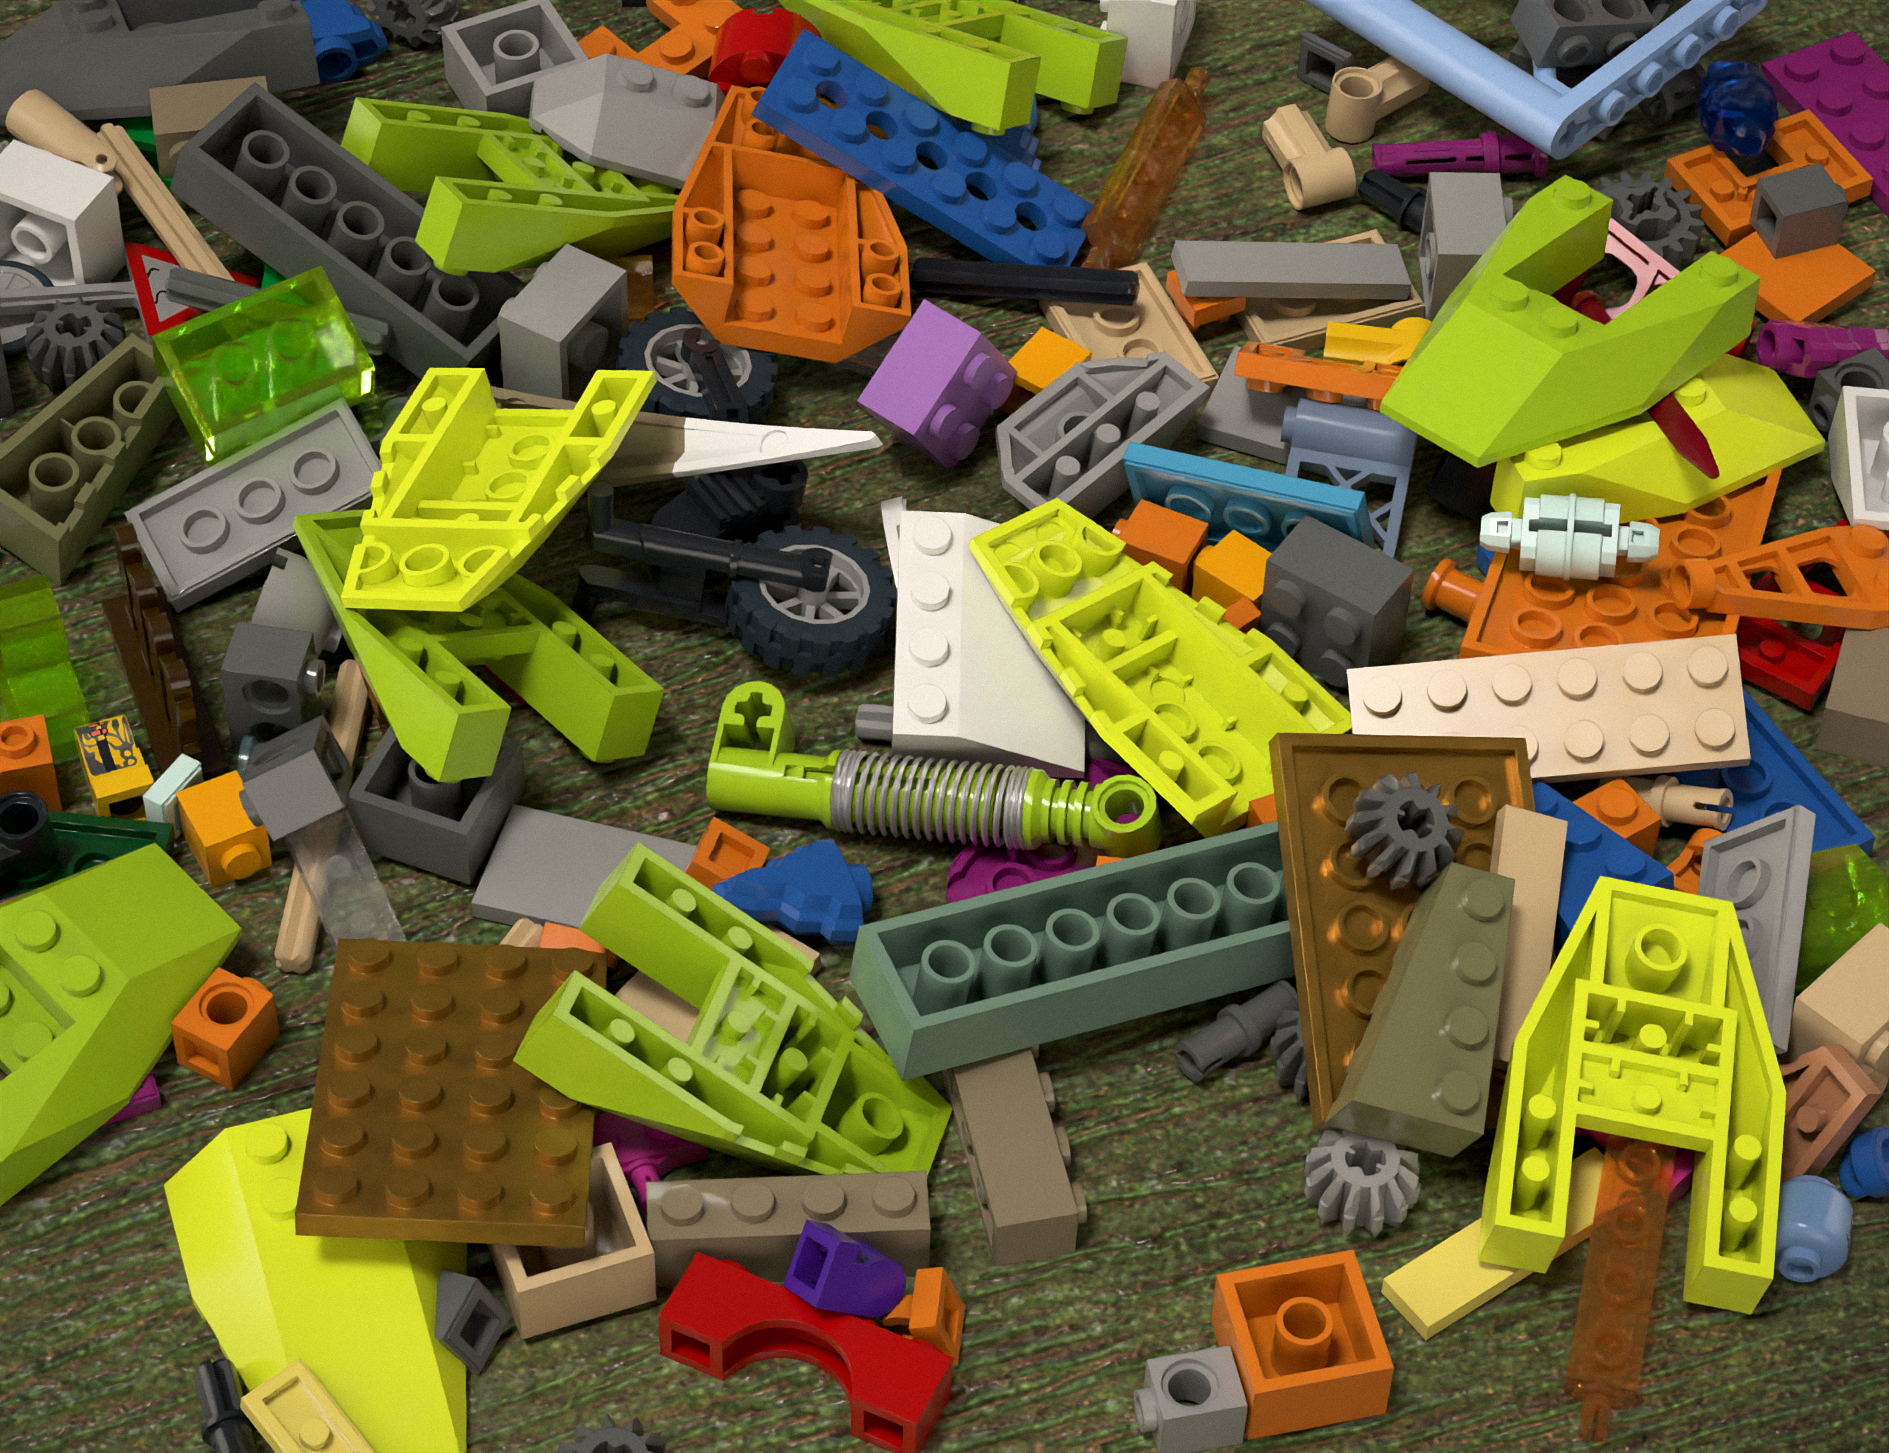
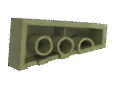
(80, 457)
(1434, 1023)

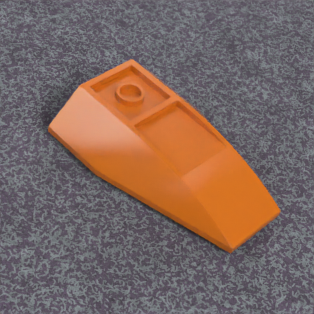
(785, 244)

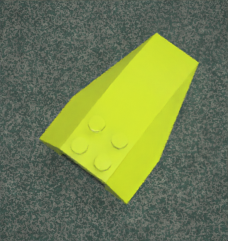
(478, 486)
(1152, 666)
(341, 1304)

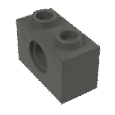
(296, 779)

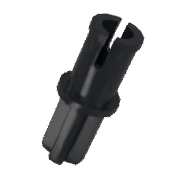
(1394, 198)
(220, 1398)

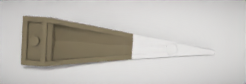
(678, 446)

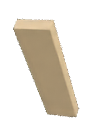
(1532, 853)

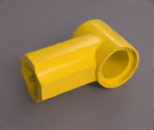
(1359, 343)

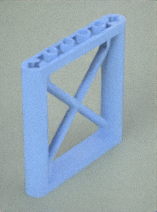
(1539, 105)

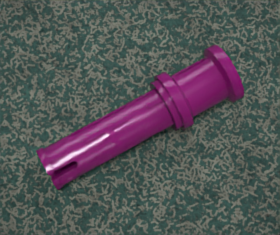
(1486, 155)

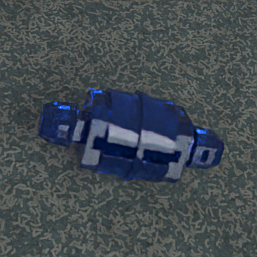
(1737, 107)

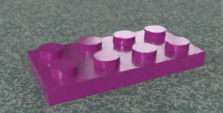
(1848, 93)

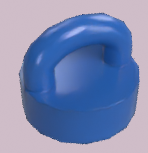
(1868, 1161)

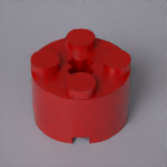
(754, 47)

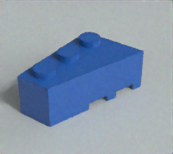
(1590, 853)

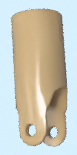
(48, 126)

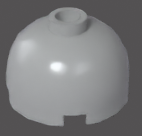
(297, 602)

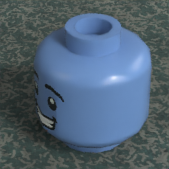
(1812, 1228)

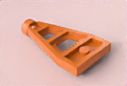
(1854, 554)

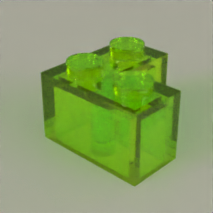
(37, 664)

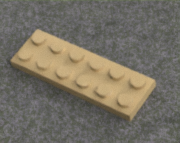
(1578, 708)

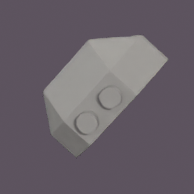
(627, 116)
(1079, 426)

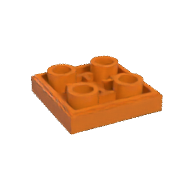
(1802, 284)

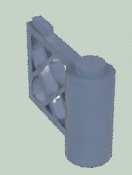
(1355, 445)

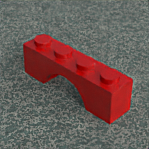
(730, 1318)

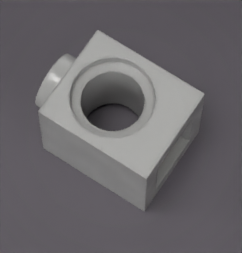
(1198, 1376)

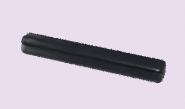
(1025, 281)

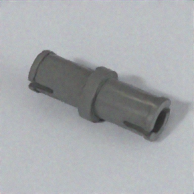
(1235, 1031)

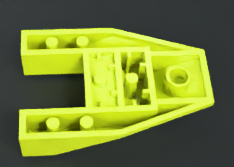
(1736, 405)
(1655, 1040)

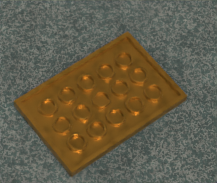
(1352, 924)
(427, 1115)

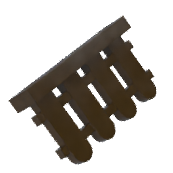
(158, 666)

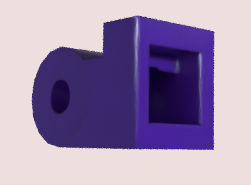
(843, 1273)

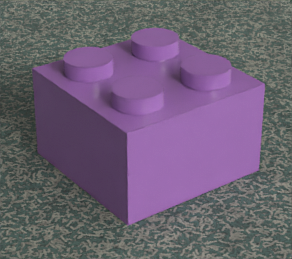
(938, 386)

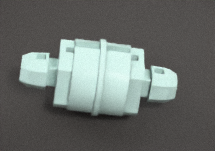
(1569, 537)

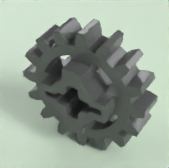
(1655, 217)

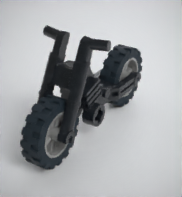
(735, 523)

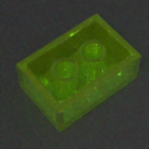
(262, 364)

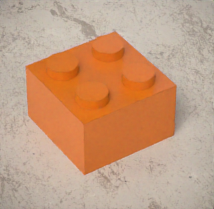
(1303, 1343)

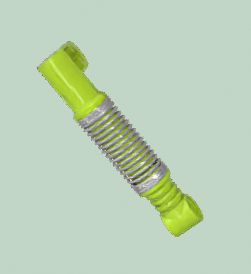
(857, 793)

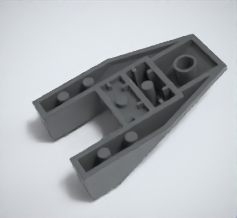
(108, 53)

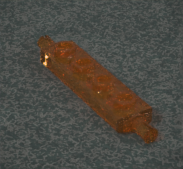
(1145, 171)
(1618, 1279)

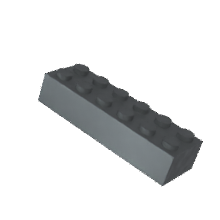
(312, 204)

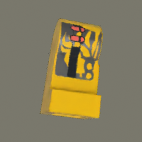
(112, 765)

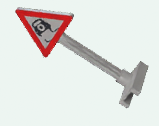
(145, 291)

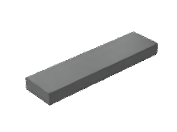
(1290, 270)

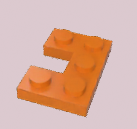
(681, 50)
(1729, 195)
(1275, 367)

